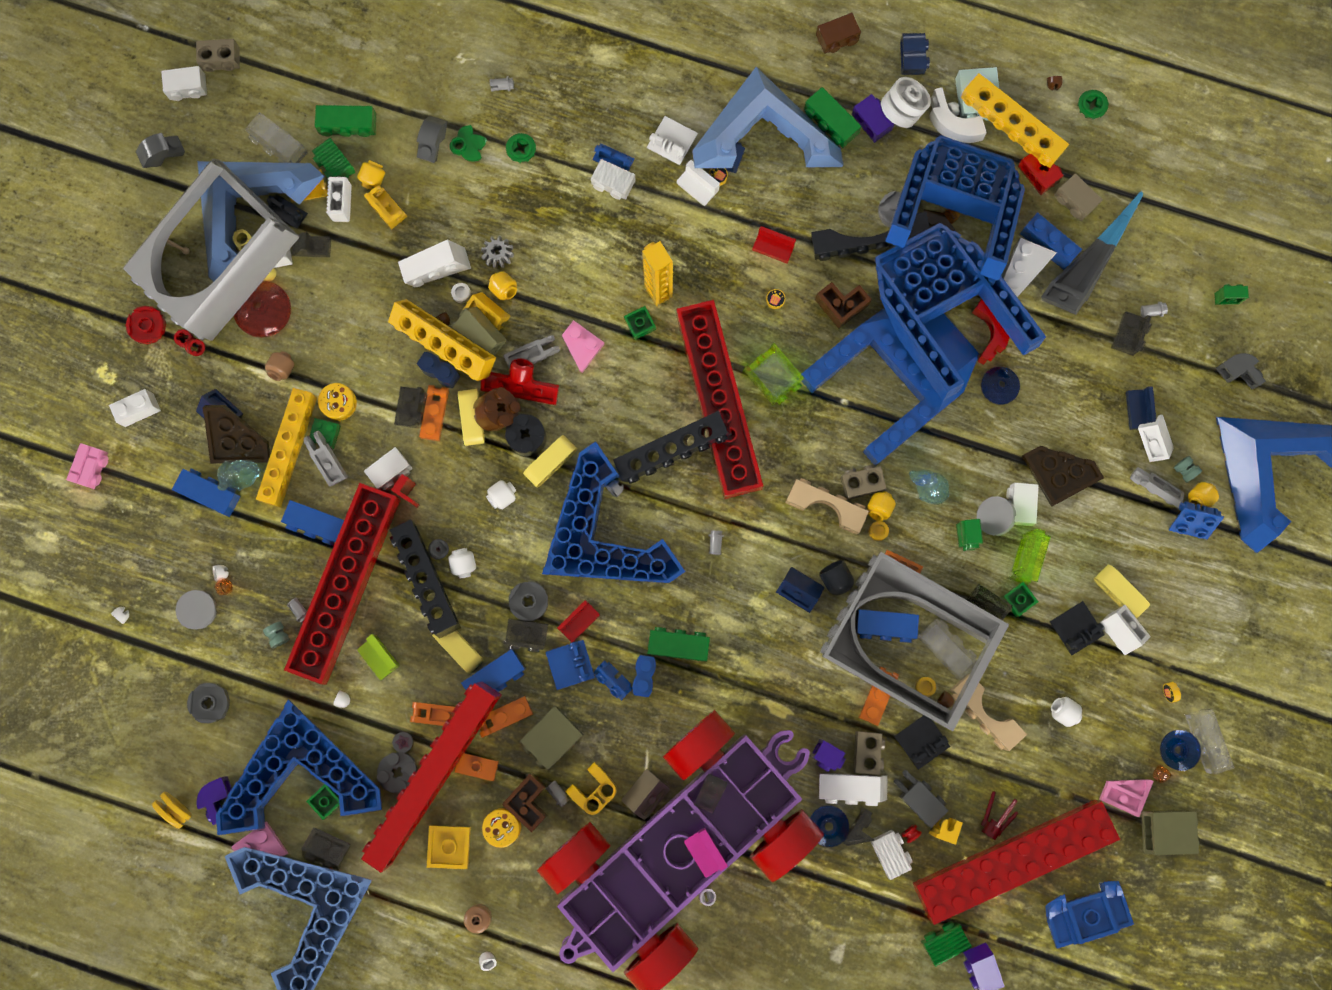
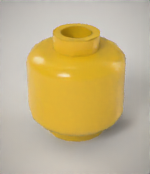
(371, 174)
(502, 286)
(1204, 494)
(881, 506)

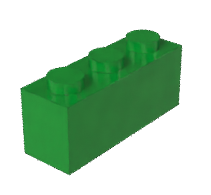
(832, 117)
(345, 120)
(678, 644)

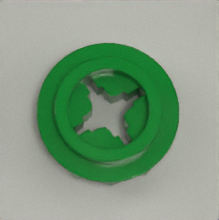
(1101, 104)
(523, 140)

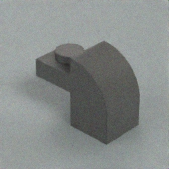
(429, 137)
(156, 148)
(1243, 366)

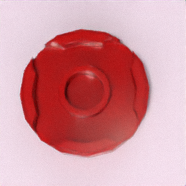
(145, 325)

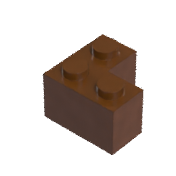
(840, 307)
(521, 802)

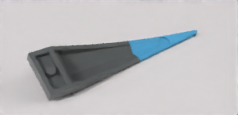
(1078, 280)

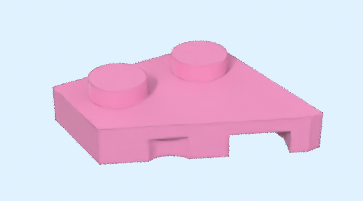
(581, 344)
(1127, 794)
(262, 840)

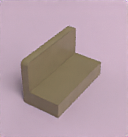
(645, 794)

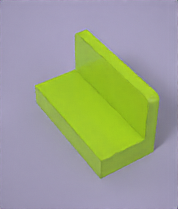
(378, 657)

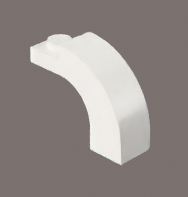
(954, 127)

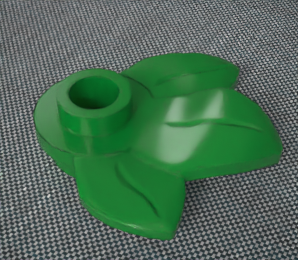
(471, 144)

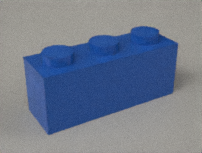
(1048, 236)
(206, 492)
(312, 522)
(887, 625)
(498, 672)

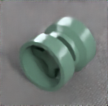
(1187, 469)
(276, 635)

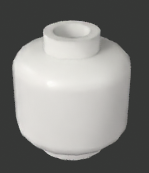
(501, 494)
(462, 562)
(1066, 711)

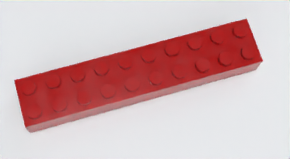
(719, 392)
(342, 584)
(431, 776)
(1016, 861)

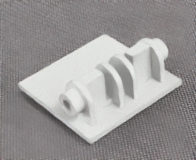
(672, 140)

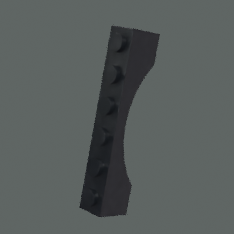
(831, 243)

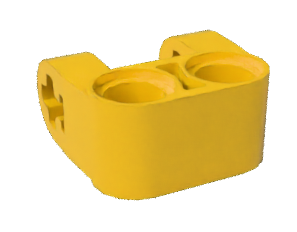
(582, 801)

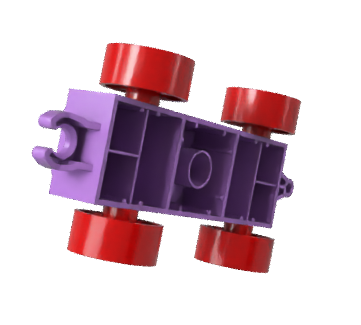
(653, 874)

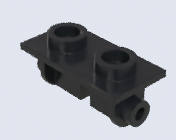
(286, 211)

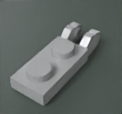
(533, 351)
(325, 459)

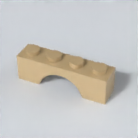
(850, 515)
(1006, 732)

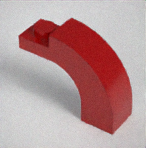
(998, 336)

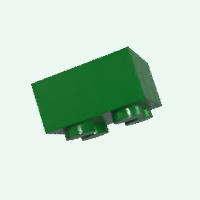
(1231, 294)
(639, 322)
(328, 429)
(1020, 598)
(324, 802)

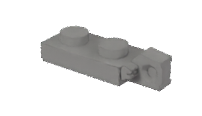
(1158, 486)

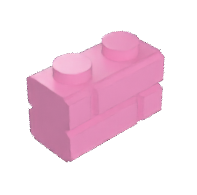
(87, 466)

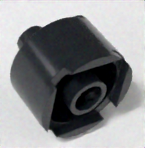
(528, 446)

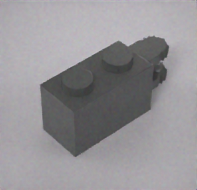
(921, 800)

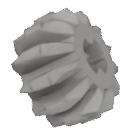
(504, 250)

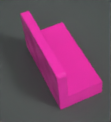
(705, 853)

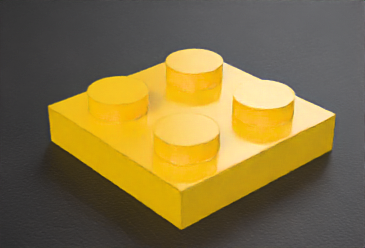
(448, 847)

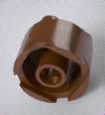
(496, 409)

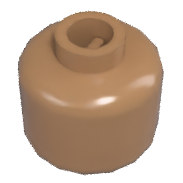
(279, 366)
(478, 911)

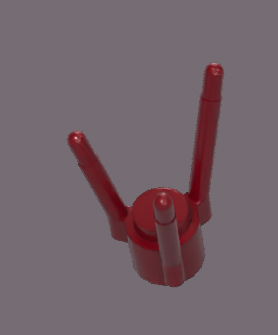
(992, 828)

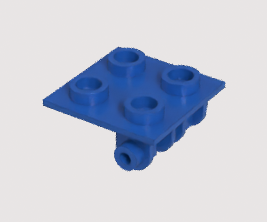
(1196, 520)
(570, 664)

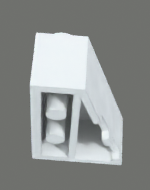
(434, 263)
(1025, 264)
(853, 788)

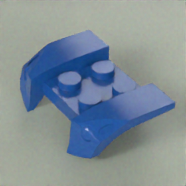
(1088, 916)

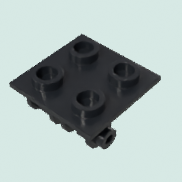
(1077, 628)
(922, 741)

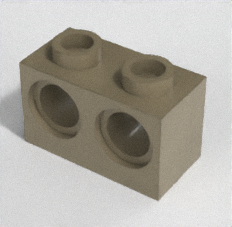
(218, 50)
(864, 486)
(861, 753)

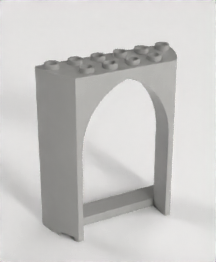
(213, 307)
(894, 580)

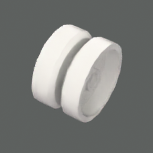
(905, 102)

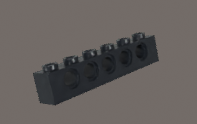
(626, 463)
(448, 621)

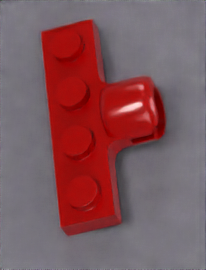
(522, 384)

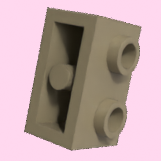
(1077, 197)

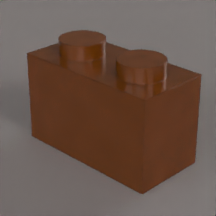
(838, 33)

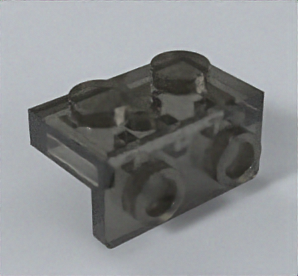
(989, 602)
(526, 634)

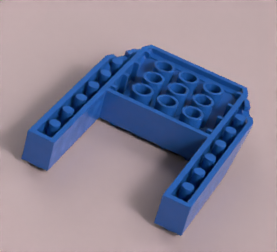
(966, 182)
(933, 277)
(881, 336)

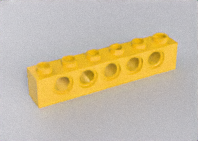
(1013, 111)
(658, 272)
(441, 340)
(286, 448)

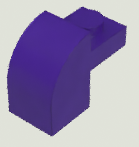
(211, 795)

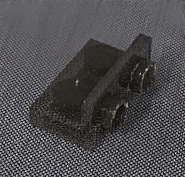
(1131, 333)
(410, 407)
(324, 849)

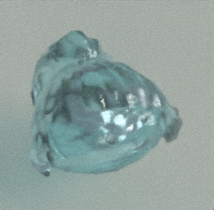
(237, 474)
(930, 486)

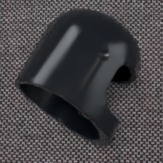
(837, 578)

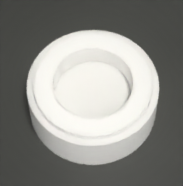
(461, 292)

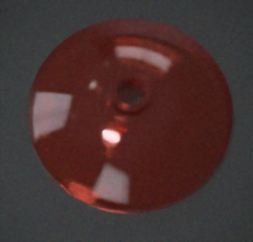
(270, 316)

